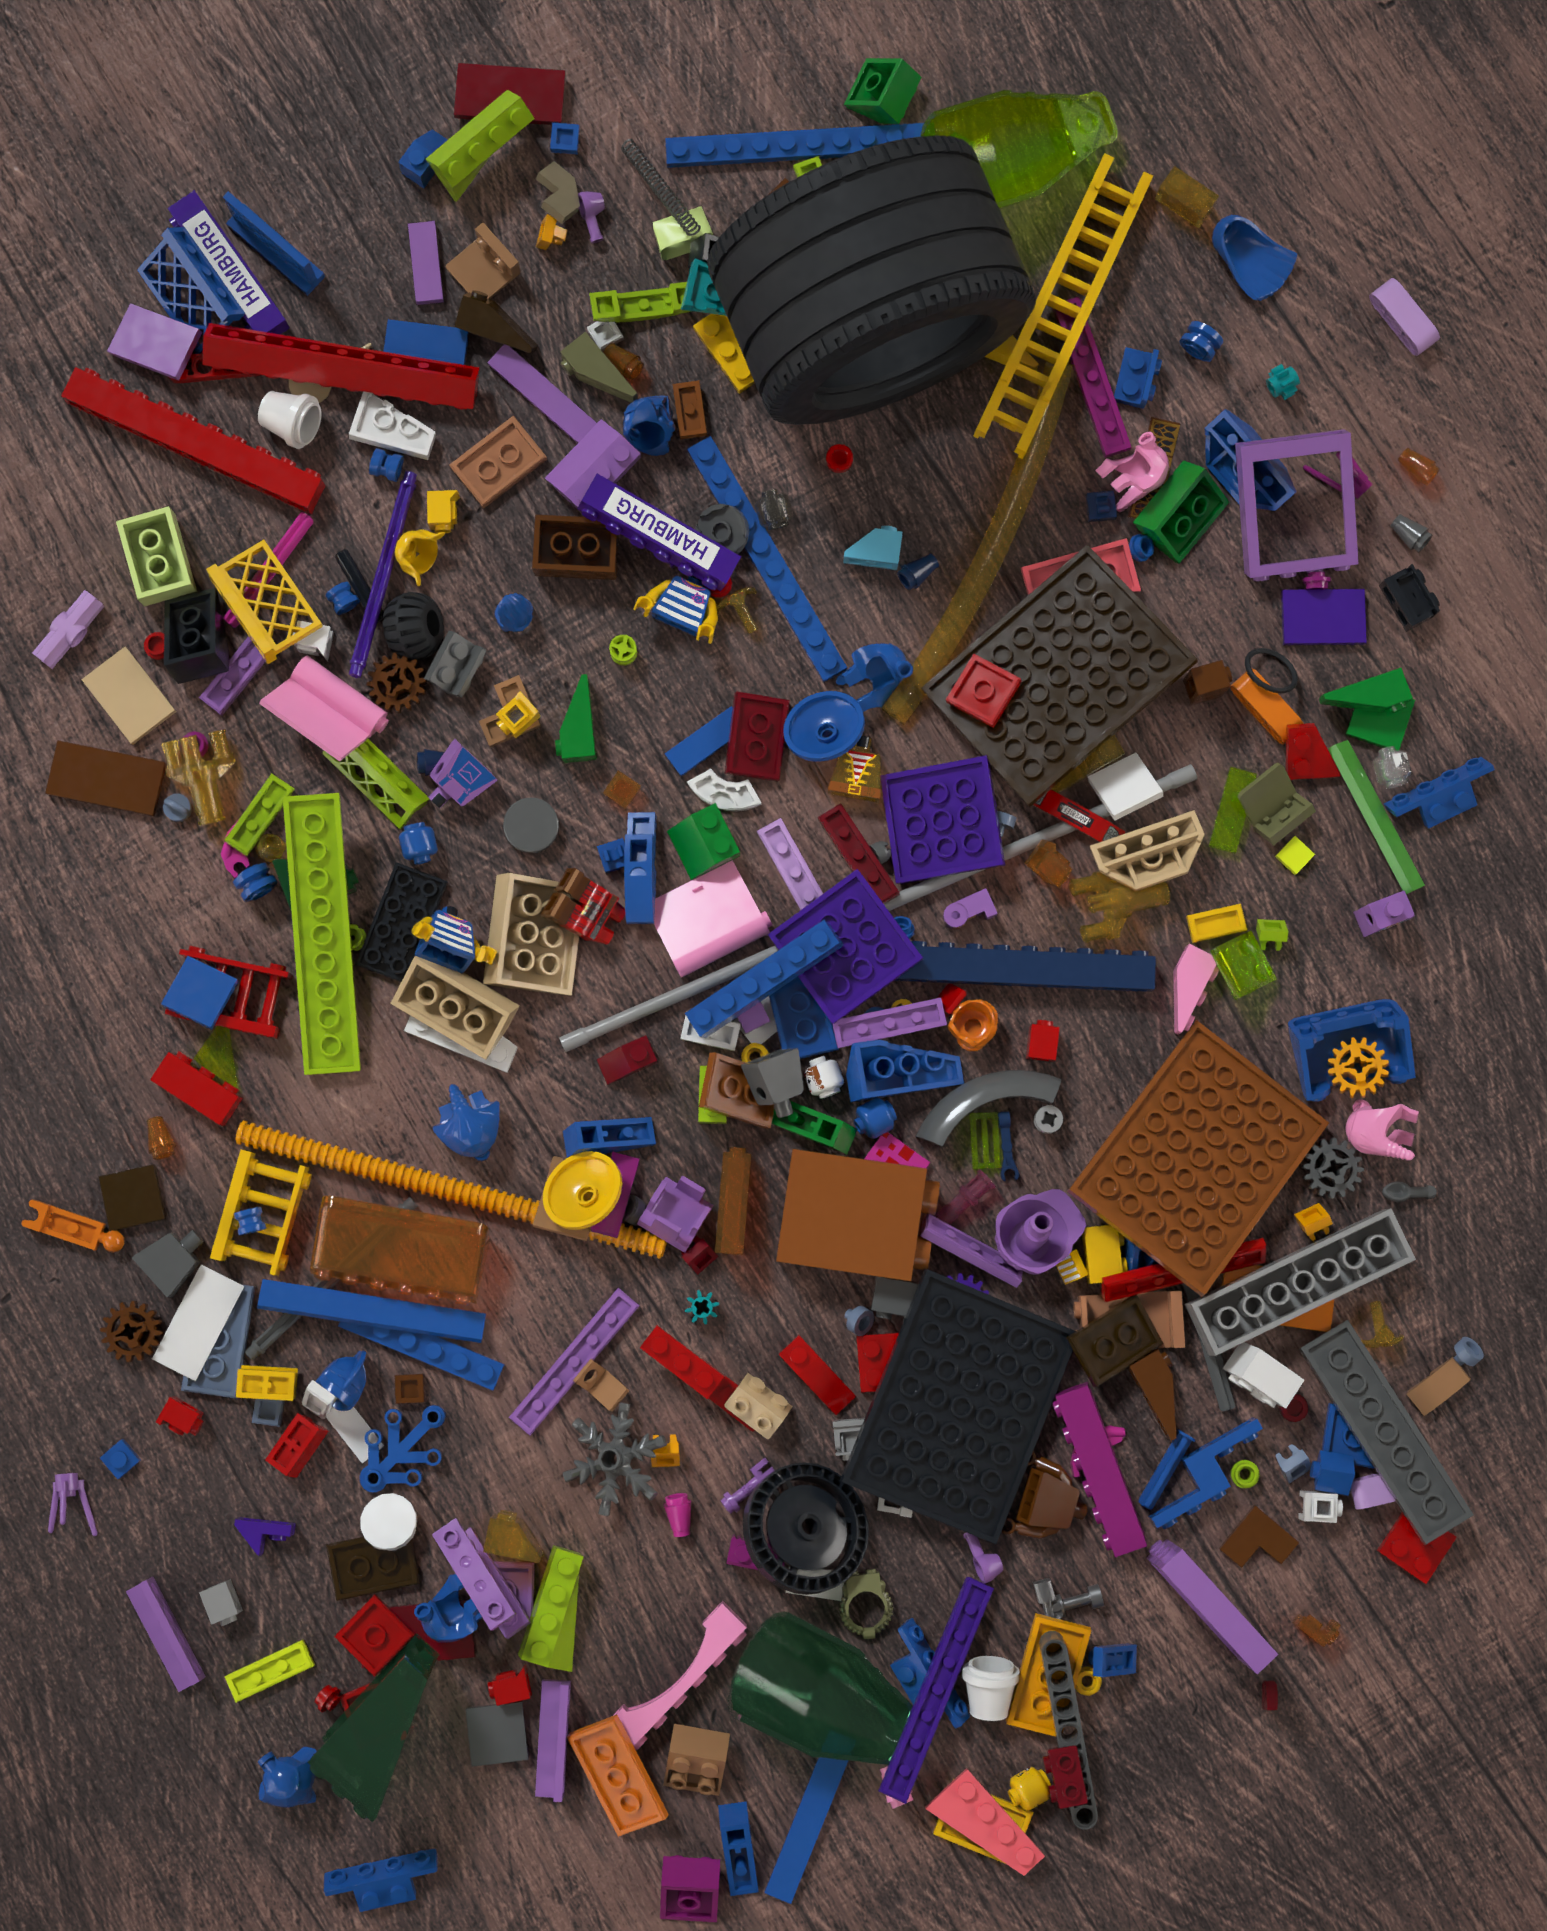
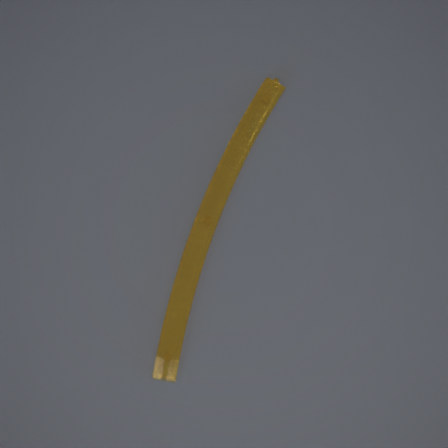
(985, 563)

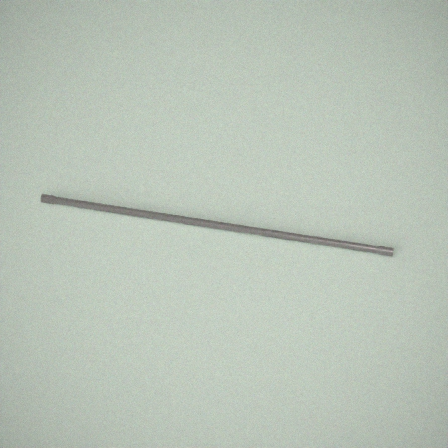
(584, 1035)

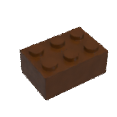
(573, 548)

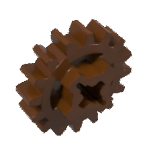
(393, 694)
(136, 1341)

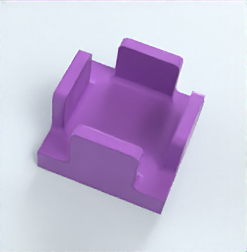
(676, 1212)

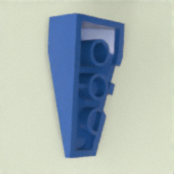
(891, 1069)

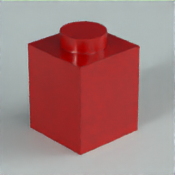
(1042, 1041)

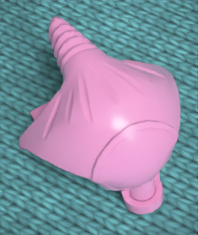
(1142, 471)
(1368, 1129)

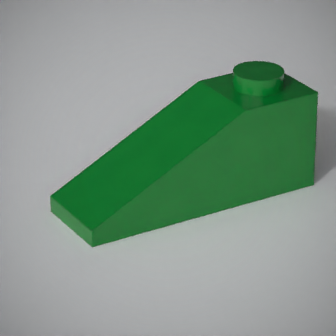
(1373, 694)
(577, 730)
(817, 1127)

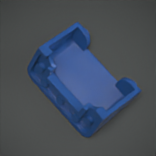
(1319, 1033)

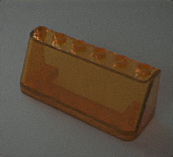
(399, 1250)

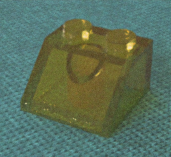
(511, 1538)

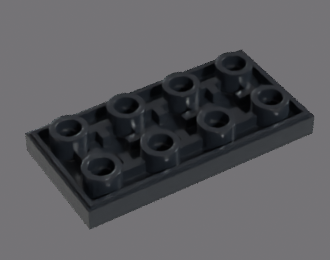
(406, 901)

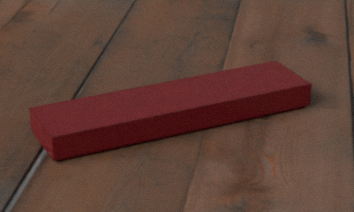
(857, 851)

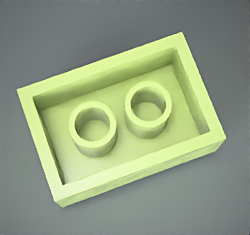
(156, 556)

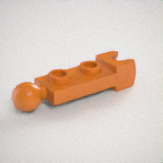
(73, 1227)

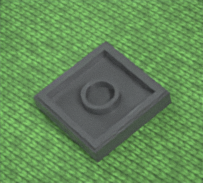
(497, 1733)

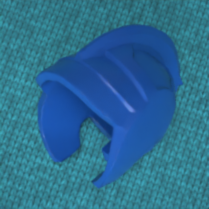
(345, 1380)

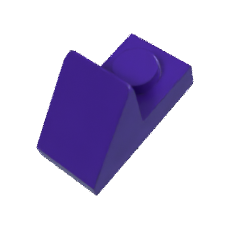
(255, 1531)

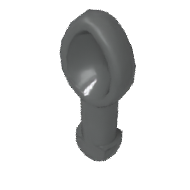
(1401, 1192)

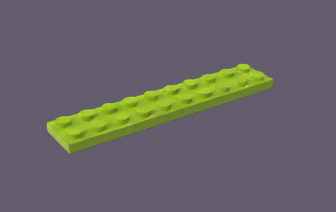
(321, 933)

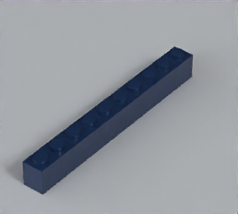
(1033, 967)

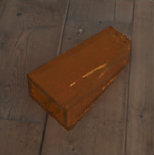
(733, 1202)

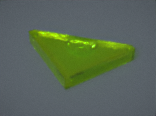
(218, 1055)

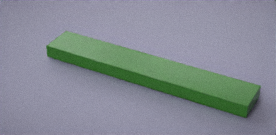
(1376, 817)

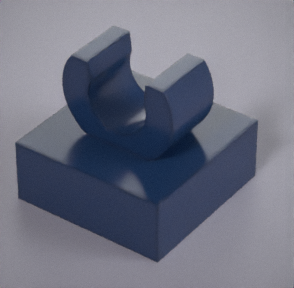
(1101, 506)

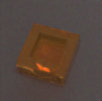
(622, 789)

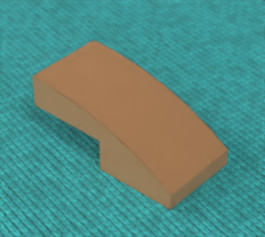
(1438, 1386)

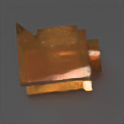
(1049, 864)

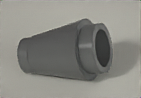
(1412, 533)

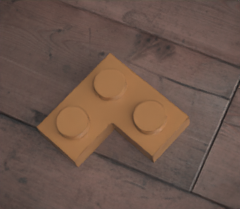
(506, 692)

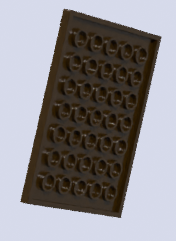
(1085, 667)

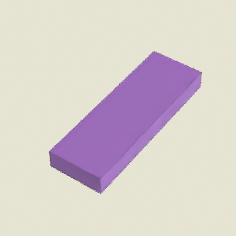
(425, 262)
(230, 684)

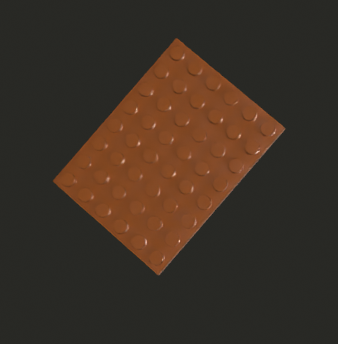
(1198, 1158)

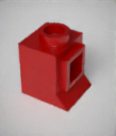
(510, 1686)

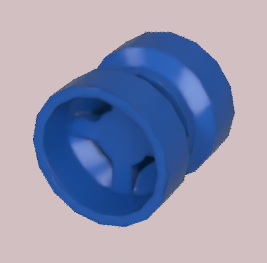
(386, 465)

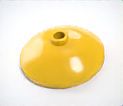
(574, 1183)

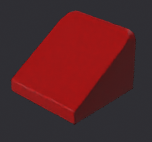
(951, 998)

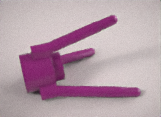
(1361, 481)

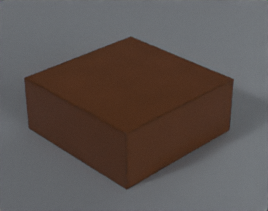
(409, 1388)

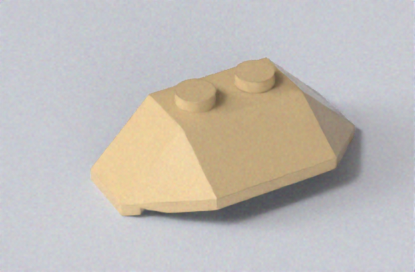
(1151, 852)

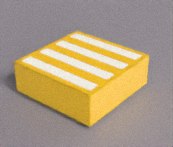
(1072, 1268)

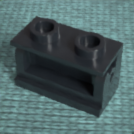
(1410, 597)

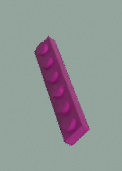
(1096, 388)

